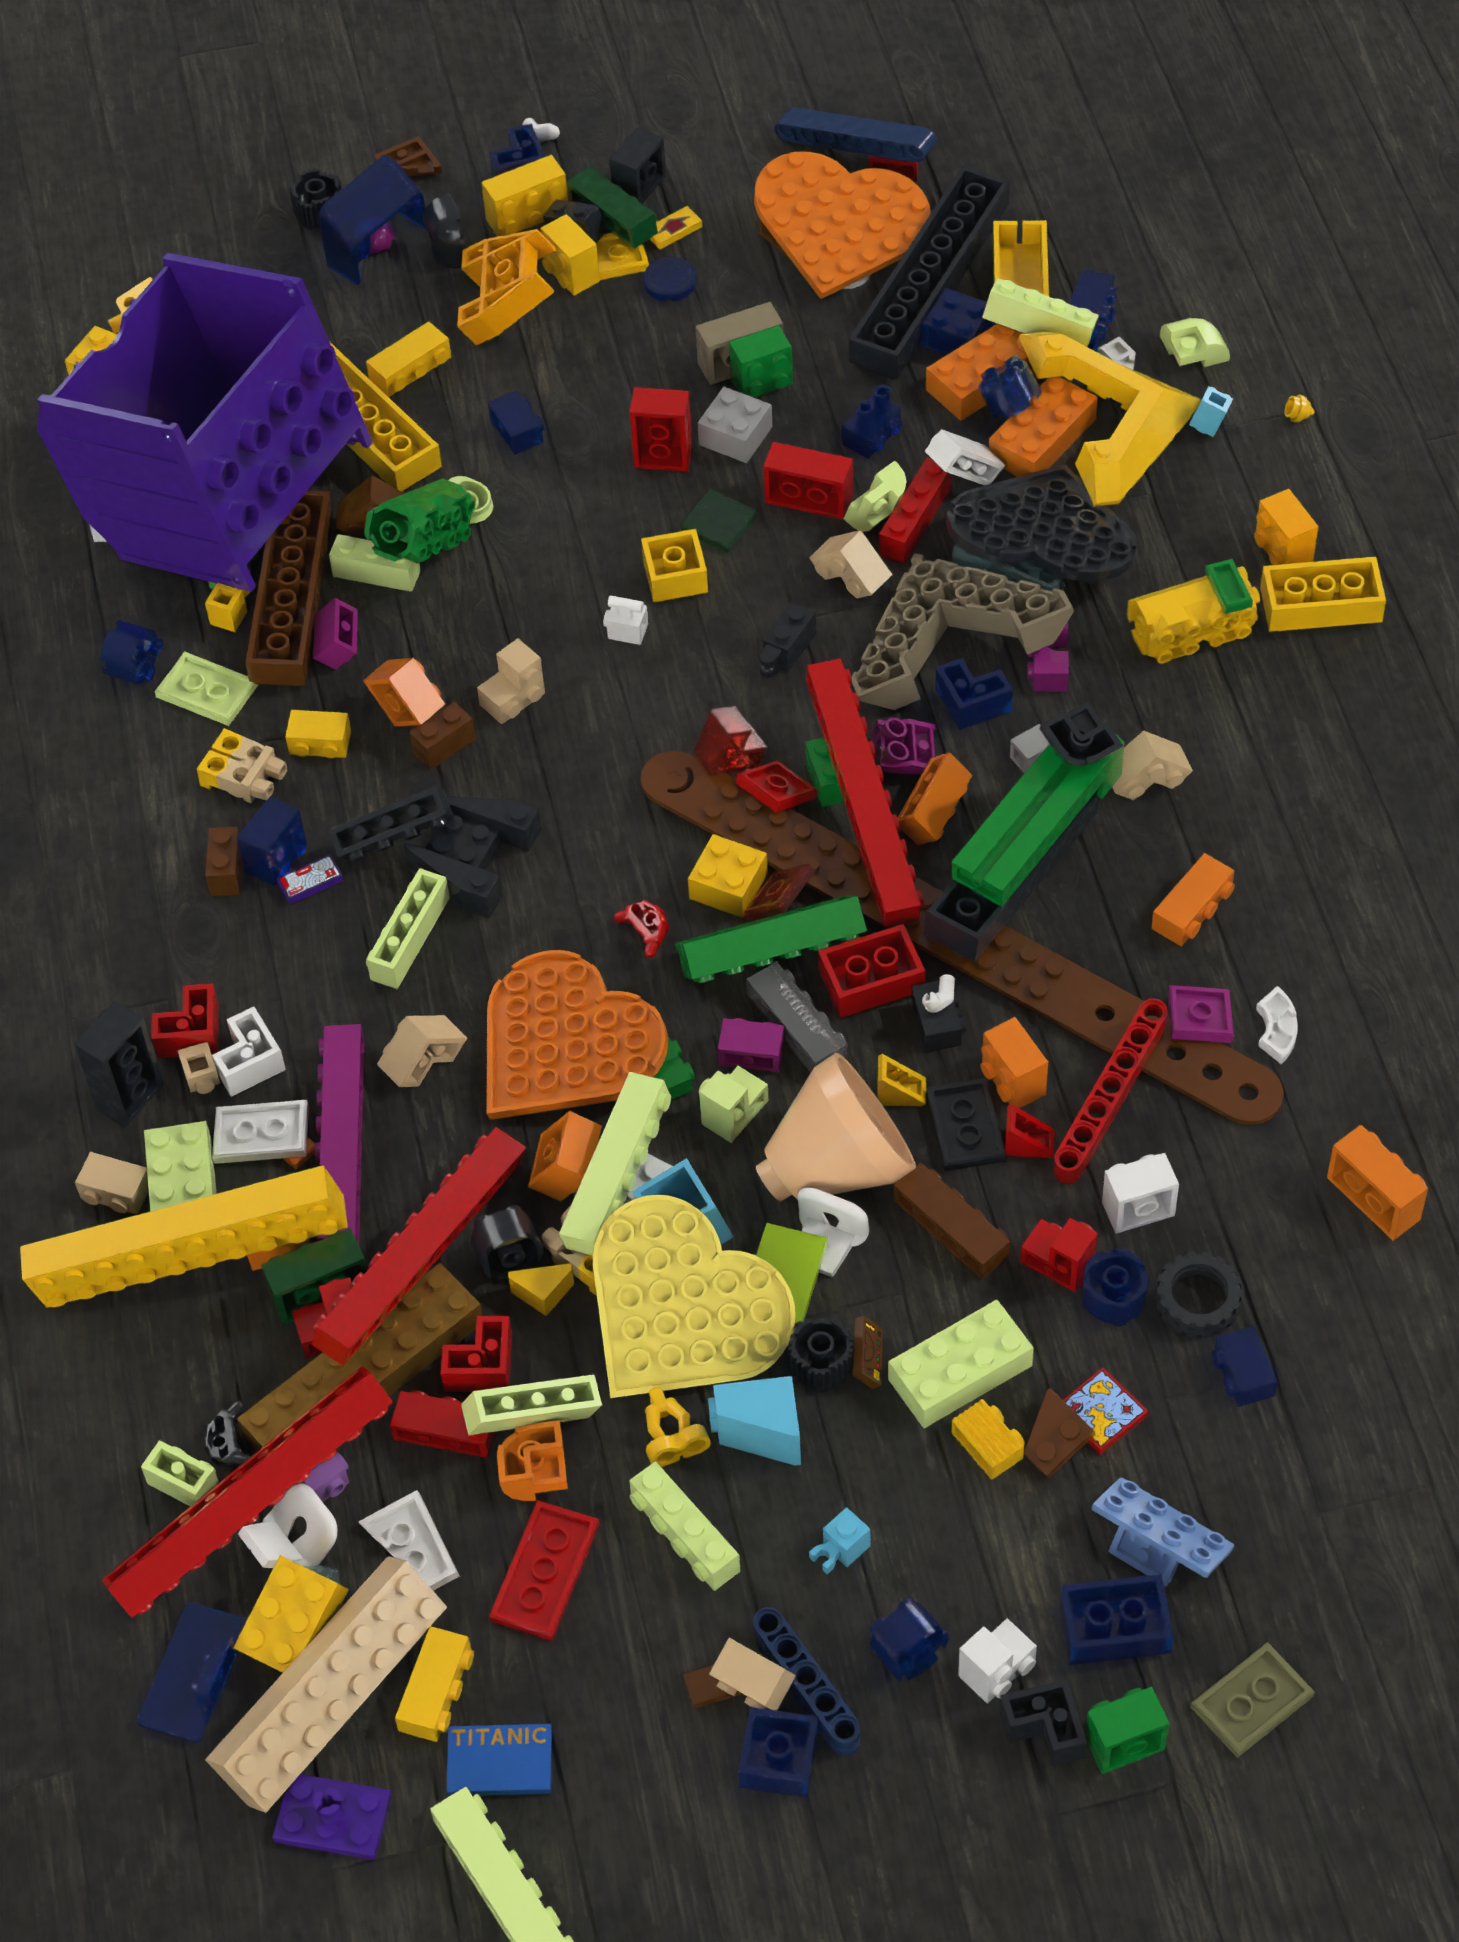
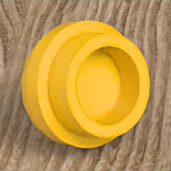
(1298, 408)

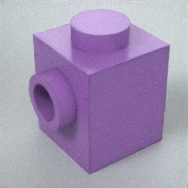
(329, 1478)

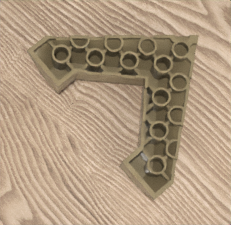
(957, 597)

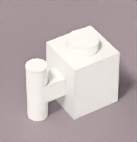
(626, 620)

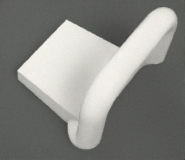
(849, 1232)
(270, 1537)

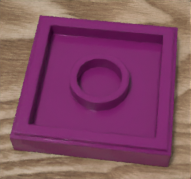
(1200, 1014)

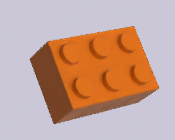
(1377, 1182)

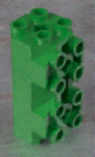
(421, 522)

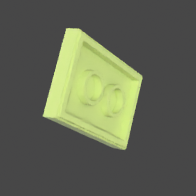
(206, 688)

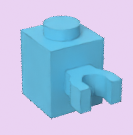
(1210, 411)
(843, 1540)

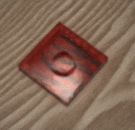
(779, 892)

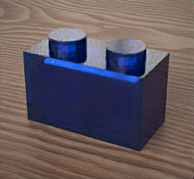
(516, 421)
(1245, 1366)

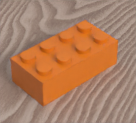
(957, 375)
(1045, 429)

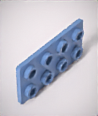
(1158, 1536)

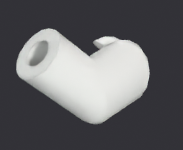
(543, 131)
(943, 998)

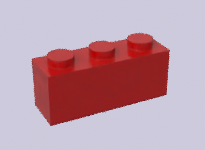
(436, 1424)

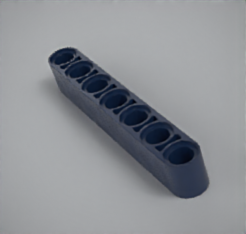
(855, 134)

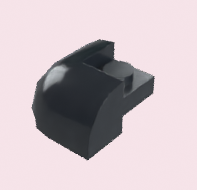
(445, 232)
(1080, 736)

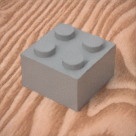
(735, 424)

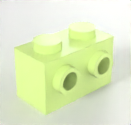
(178, 1473)

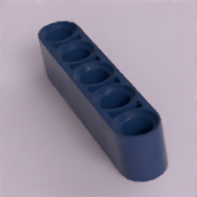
(810, 1695)

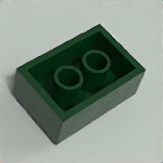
(296, 1277)

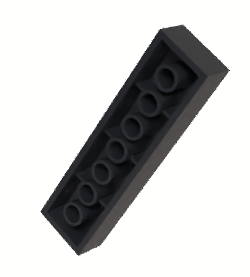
(971, 922)

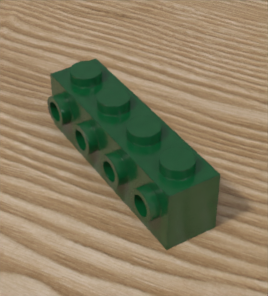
(620, 211)

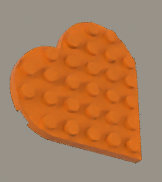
(836, 221)
(564, 1037)

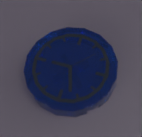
(670, 279)

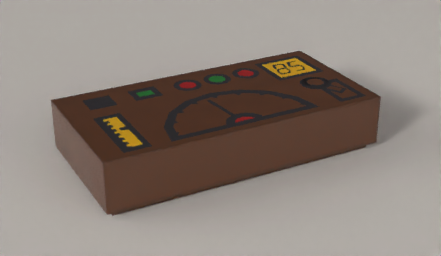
(867, 1352)

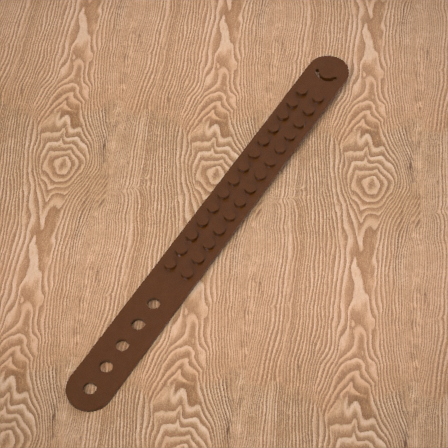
(1008, 965)

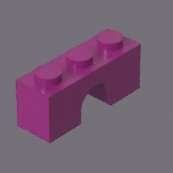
(1050, 667)

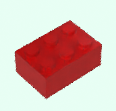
(661, 429)
(808, 480)
(870, 970)

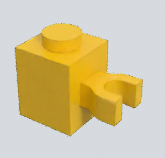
(226, 607)

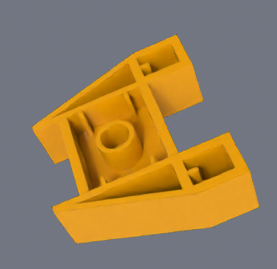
(507, 282)

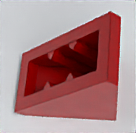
(1027, 1135)

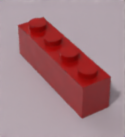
(914, 512)

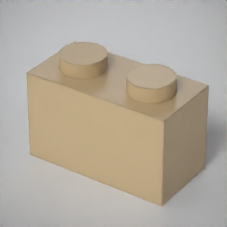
(112, 1183)
(752, 1675)

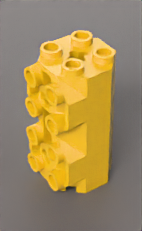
(1181, 616)

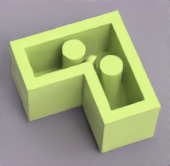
(731, 1101)

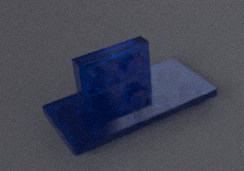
(192, 1673)

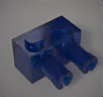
(872, 423)

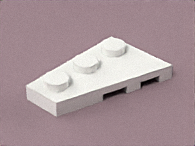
(411, 1535)

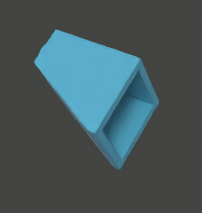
(684, 1184)
(757, 1418)

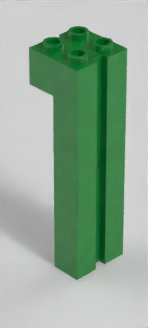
(1030, 822)

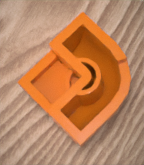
(532, 1461)

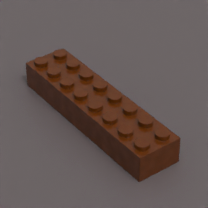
(290, 594)

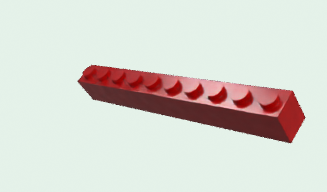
(863, 793)
(418, 1246)
(247, 1492)

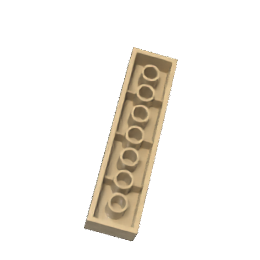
(326, 1684)

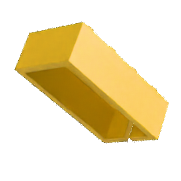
(1025, 262)

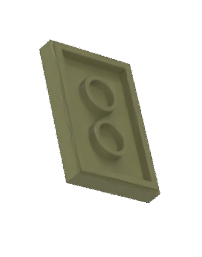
(1252, 1699)

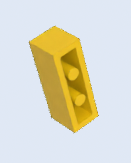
(408, 359)
(434, 1684)

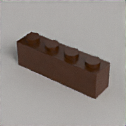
(952, 1220)

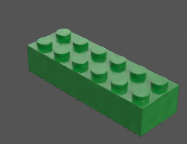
(770, 937)

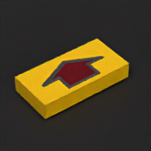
(676, 227)

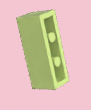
(356, 561)

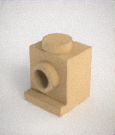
(200, 1072)

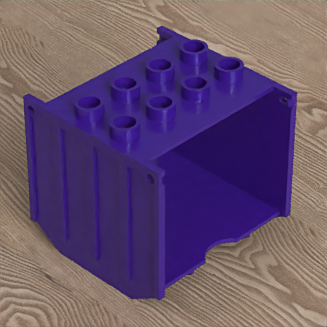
(202, 419)

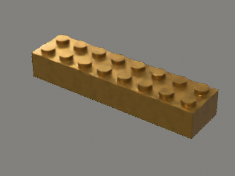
(407, 1341)

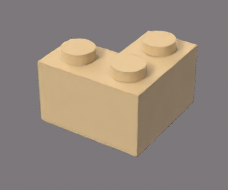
(852, 560)
(515, 684)
(1149, 761)
(417, 1046)

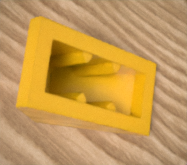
(899, 1084)
(542, 1286)

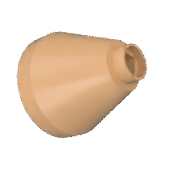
(834, 1137)

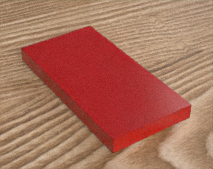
(544, 1570)

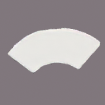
(1280, 1024)

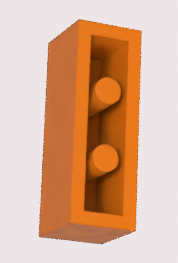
(934, 799)
(1193, 900)

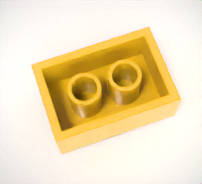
(523, 195)
(289, 1614)

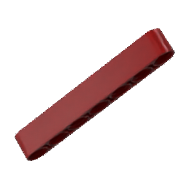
(1110, 1103)

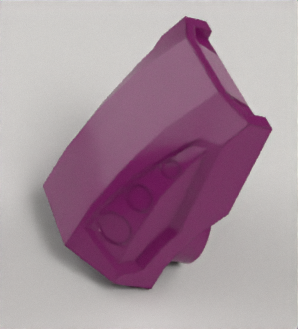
(903, 745)

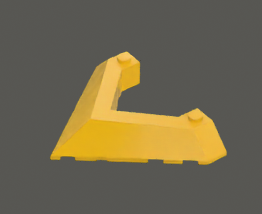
(1148, 427)

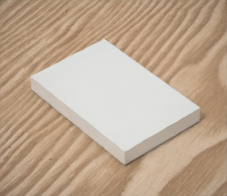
(260, 1131)

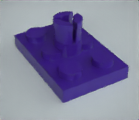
(333, 1816)

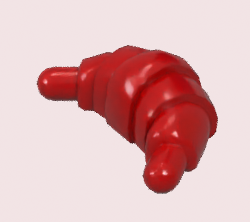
(648, 921)

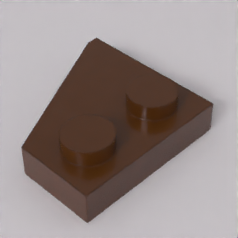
(413, 158)
(1056, 1435)

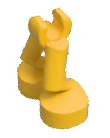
(685, 1443)

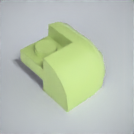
(1194, 341)
(879, 500)

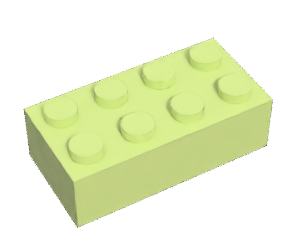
(179, 1164)
(960, 1363)

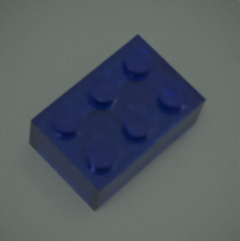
(1115, 1619)

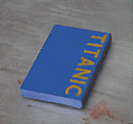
(500, 1759)

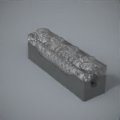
(805, 1028)

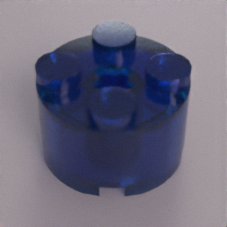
(1009, 387)
(131, 652)
(1114, 1286)
(907, 1640)

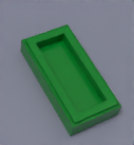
(1228, 586)

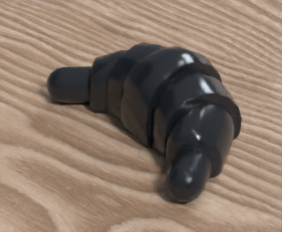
(223, 1438)

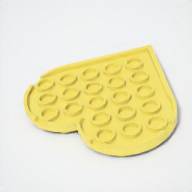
(681, 1306)

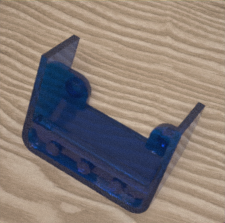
(362, 209)

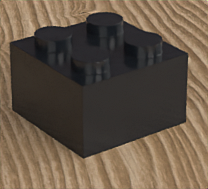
(639, 164)

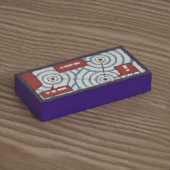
(310, 879)

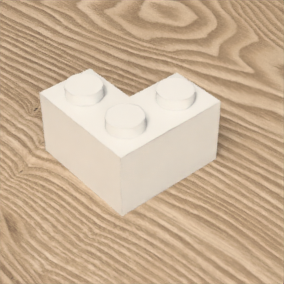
(252, 1056)
(995, 1659)

